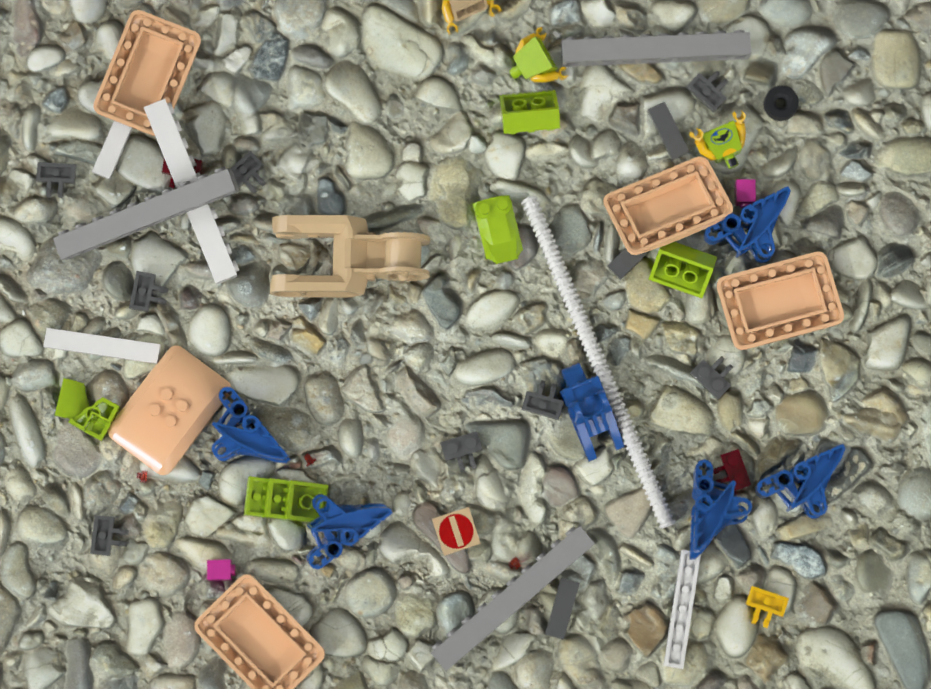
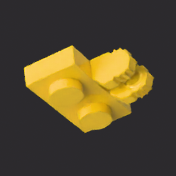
(767, 602)

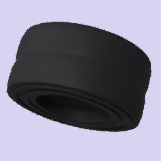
(773, 110)

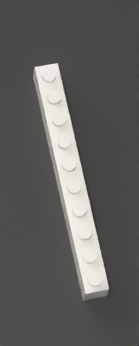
(182, 170)

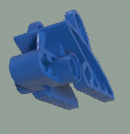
(761, 220)
(588, 409)
(244, 441)
(813, 482)
(338, 517)
(712, 519)

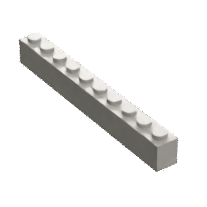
(655, 49)
(146, 214)
(517, 594)

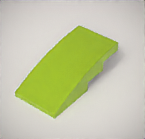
(282, 499)

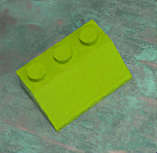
(529, 112)
(683, 268)

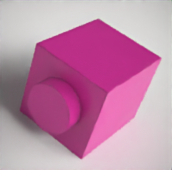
(745, 192)
(220, 570)

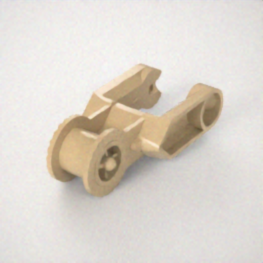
(357, 256)

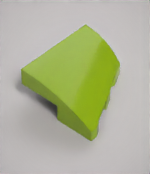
(71, 399)
(96, 418)

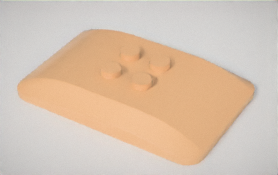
(146, 68)
(668, 206)
(780, 301)
(169, 410)
(259, 637)

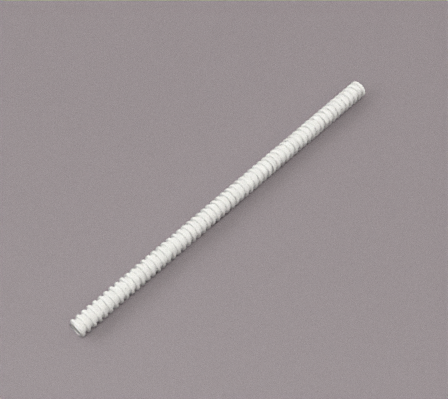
(597, 360)

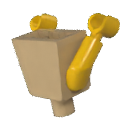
(461, 9)

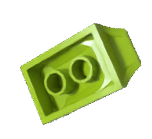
(498, 229)

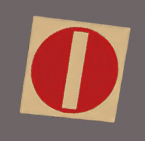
(456, 531)

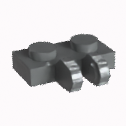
(707, 92)
(245, 169)
(56, 173)
(143, 291)
(710, 378)
(542, 404)
(462, 446)
(103, 535)

